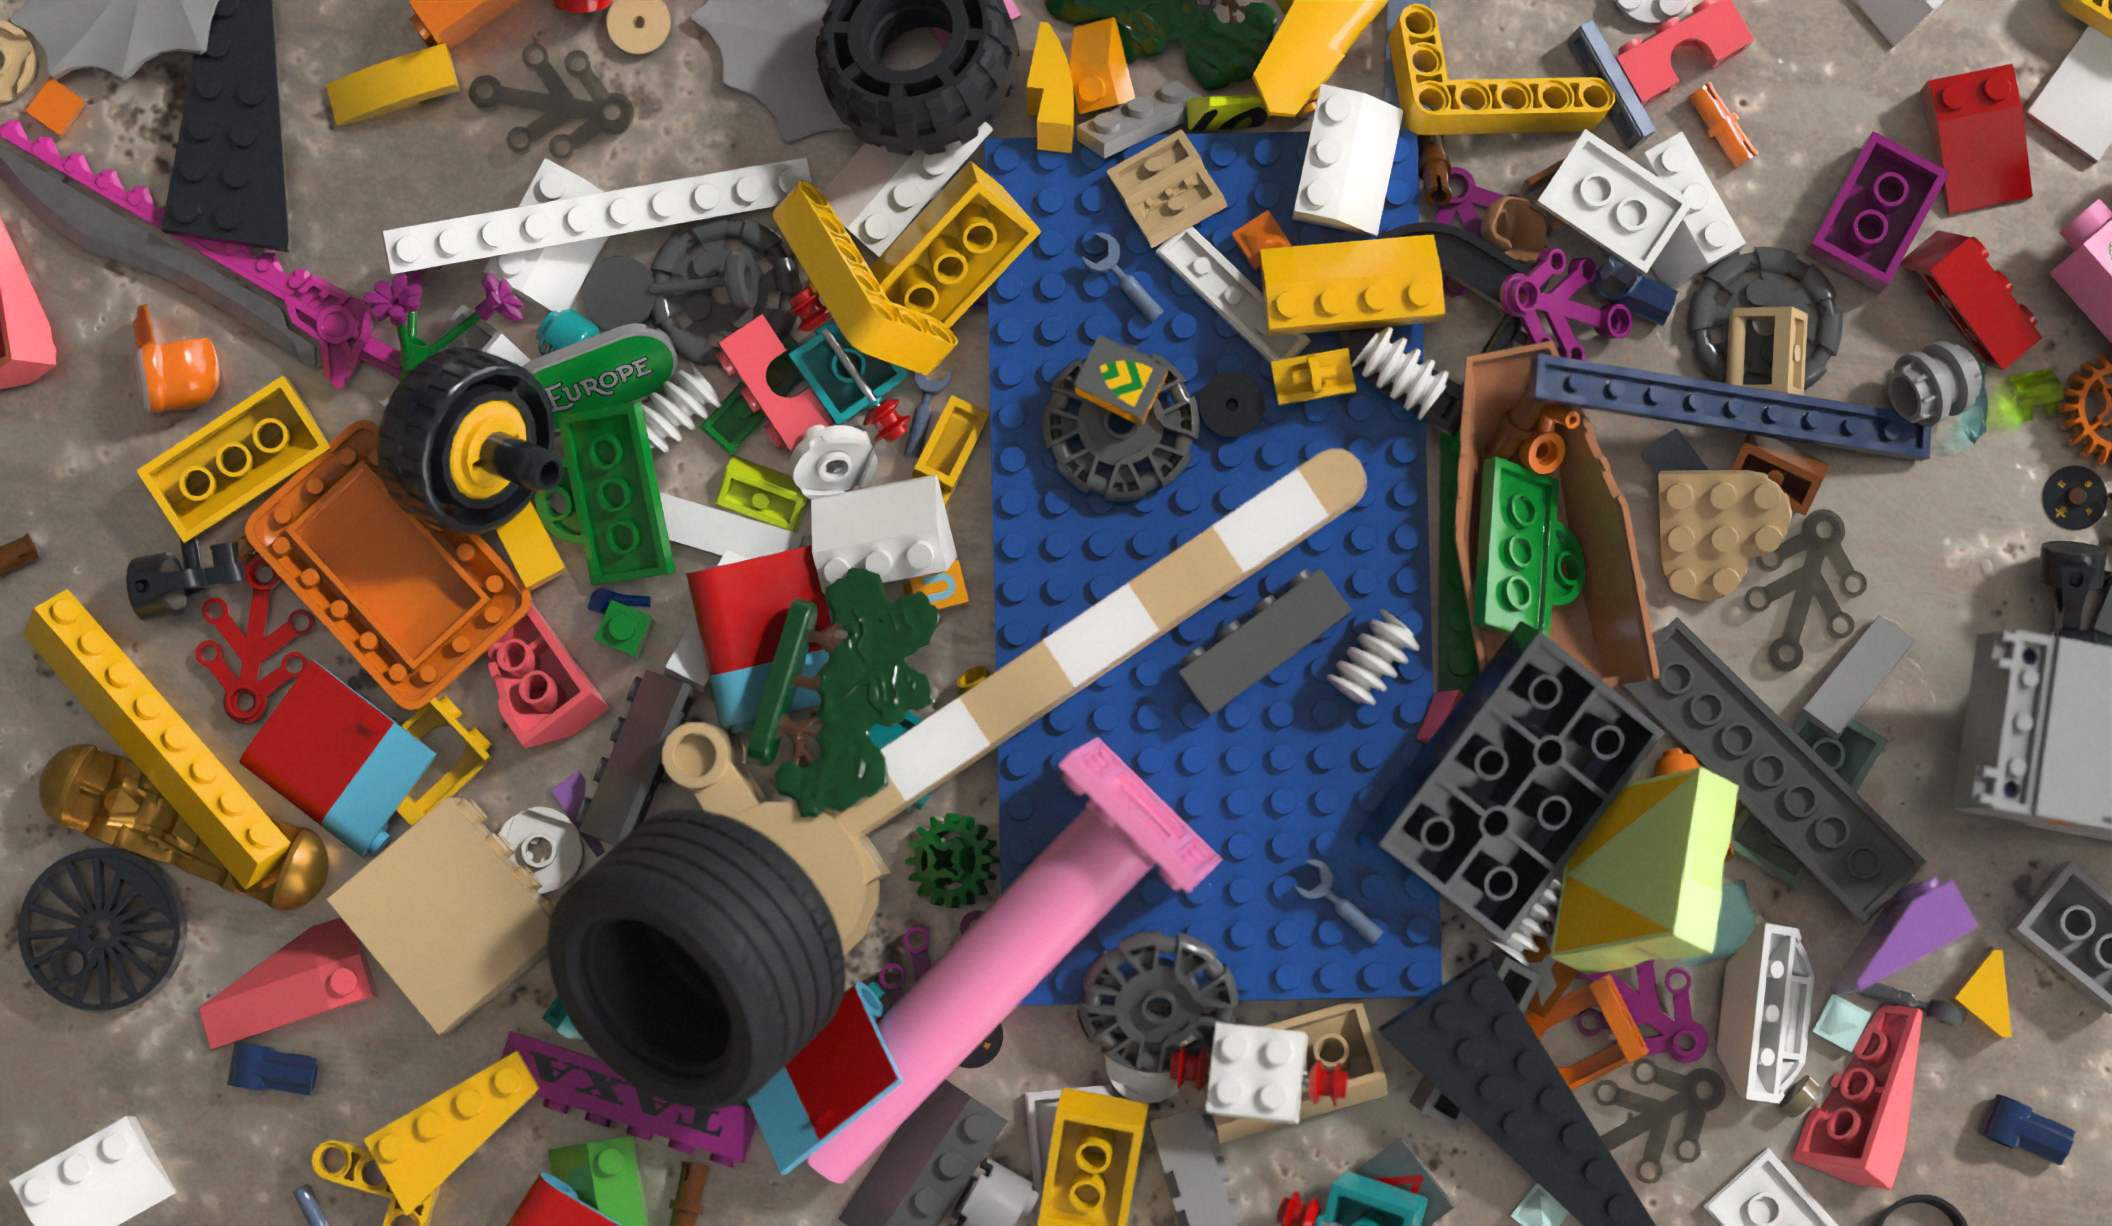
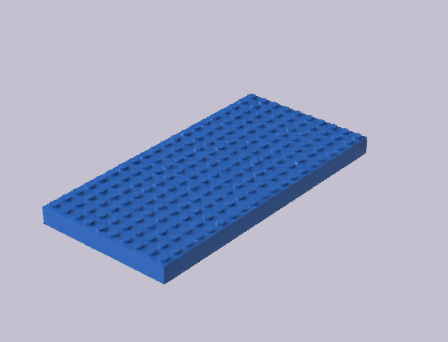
(1291, 759)

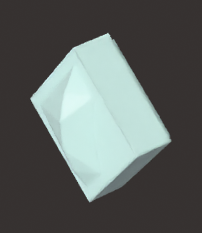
(1840, 1023)
(1539, 1209)

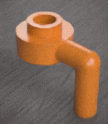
(1551, 444)

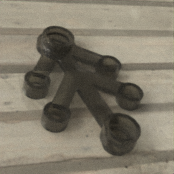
(559, 104)
(1808, 583)
(1658, 1114)

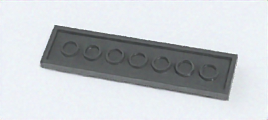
(1776, 774)

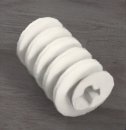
(1402, 371)
(678, 407)
(1374, 659)
(1531, 926)

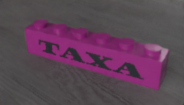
(592, 1086)

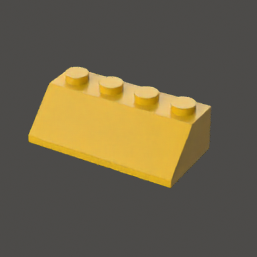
(955, 247)
(1352, 285)
(234, 459)

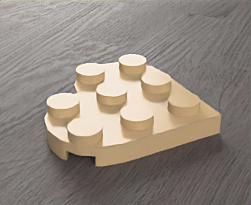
(1715, 525)

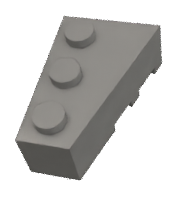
(1193, 1171)

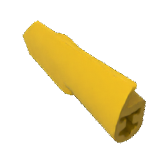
(1309, 50)

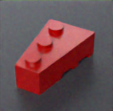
(1975, 297)

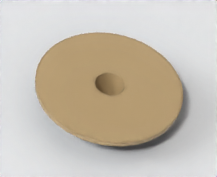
(638, 25)

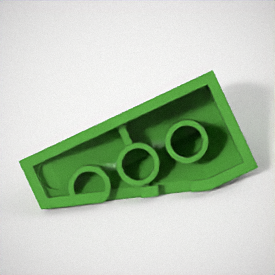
(604, 1177)

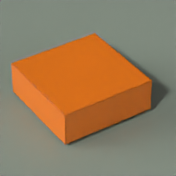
(56, 107)

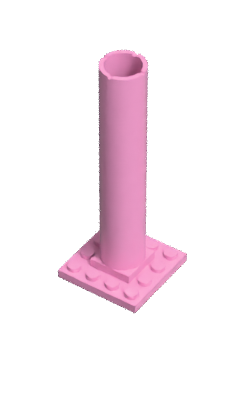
(1023, 939)

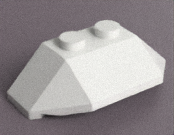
(1766, 1013)

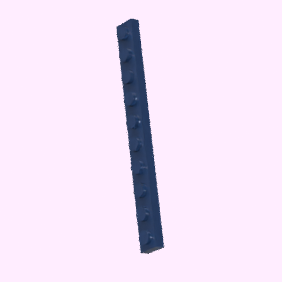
(1726, 407)

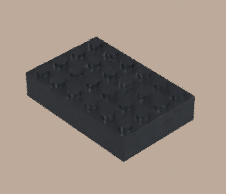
(1513, 781)

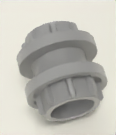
(1934, 383)

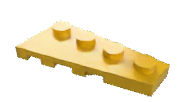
(441, 1134)

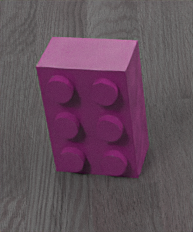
(1877, 212)

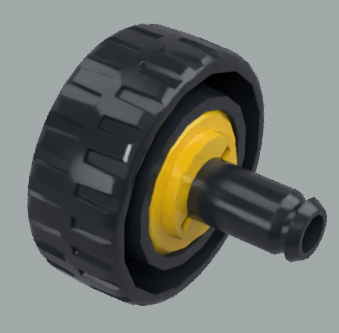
(467, 441)

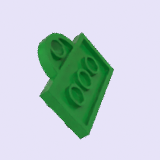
(610, 495)
(1522, 551)

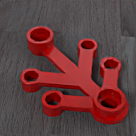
(253, 648)

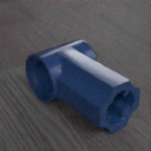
(1648, 300)
(262, 1068)
(2017, 1126)

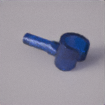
(601, 598)

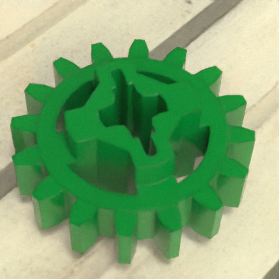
(970, 860)

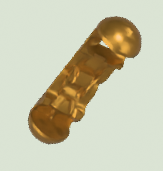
(121, 807)

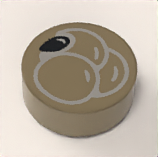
(1800, 1097)

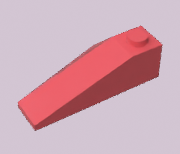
(24, 329)
(541, 684)
(301, 981)
(1866, 1115)

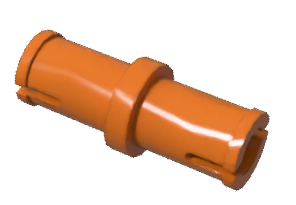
(1722, 125)

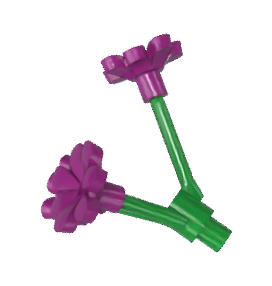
(405, 297)

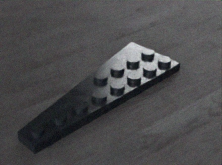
(230, 139)
(1497, 1072)

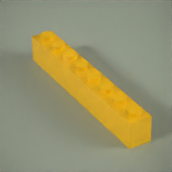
(156, 739)

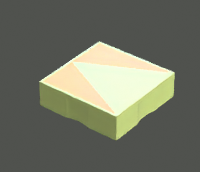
(1647, 875)

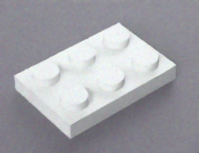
(1614, 202)

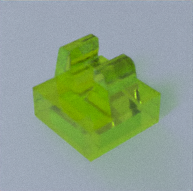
(2036, 389)

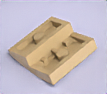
(1166, 188)

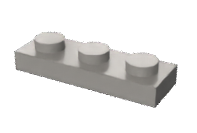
(1136, 120)

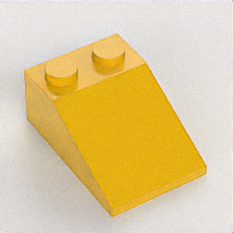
(1092, 1160)

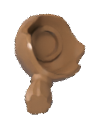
(1515, 228)

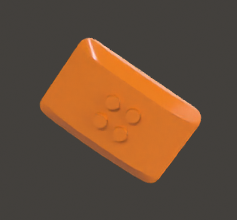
(388, 586)

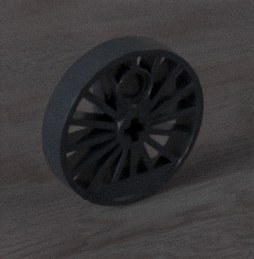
(146, 881)

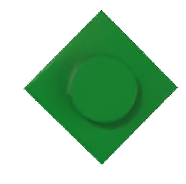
(624, 630)

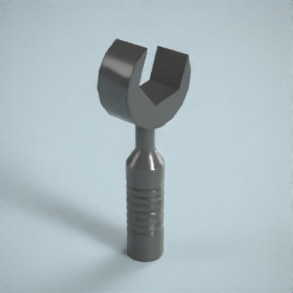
(1935, 1010)

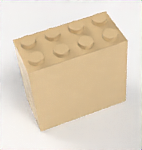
(448, 913)

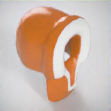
(173, 373)

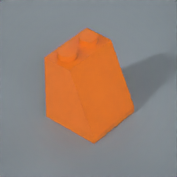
(454, 19)

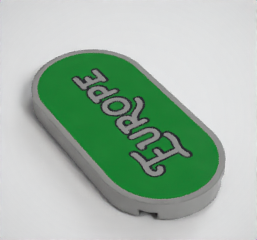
(606, 369)

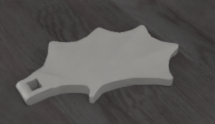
(114, 32)
(773, 58)

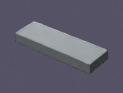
(1857, 677)

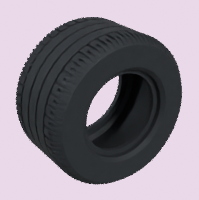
(696, 958)

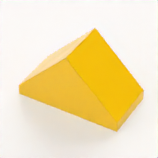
(1985, 995)

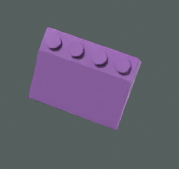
(1915, 925)

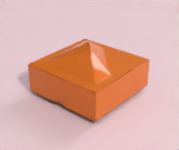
(1259, 234)

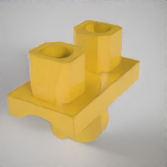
(1313, 376)

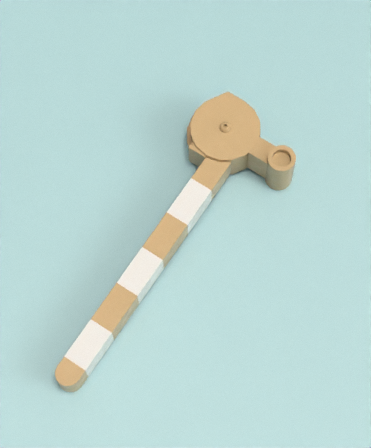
(835, 844)

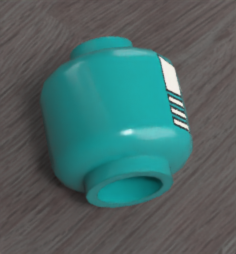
(563, 329)

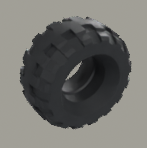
(924, 104)

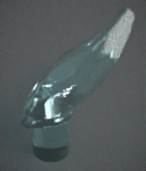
(1976, 417)

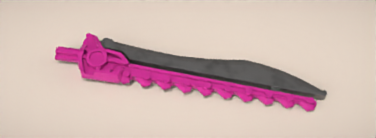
(314, 305)

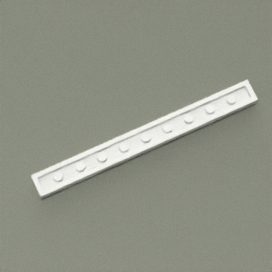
(591, 216)

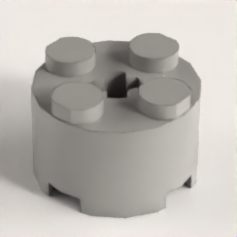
(995, 1198)

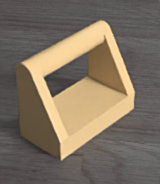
(1788, 347)

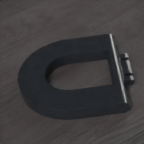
(1476, 267)

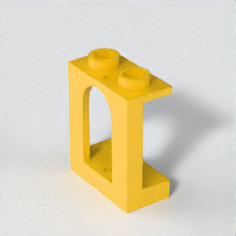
(474, 760)

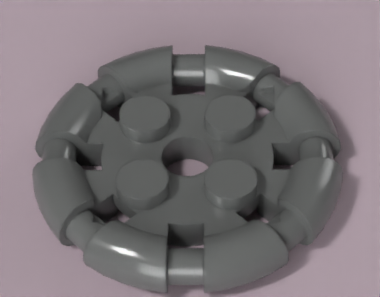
(1766, 292)
(702, 309)
(1120, 449)
(1150, 979)

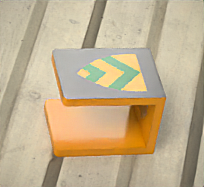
(1120, 380)

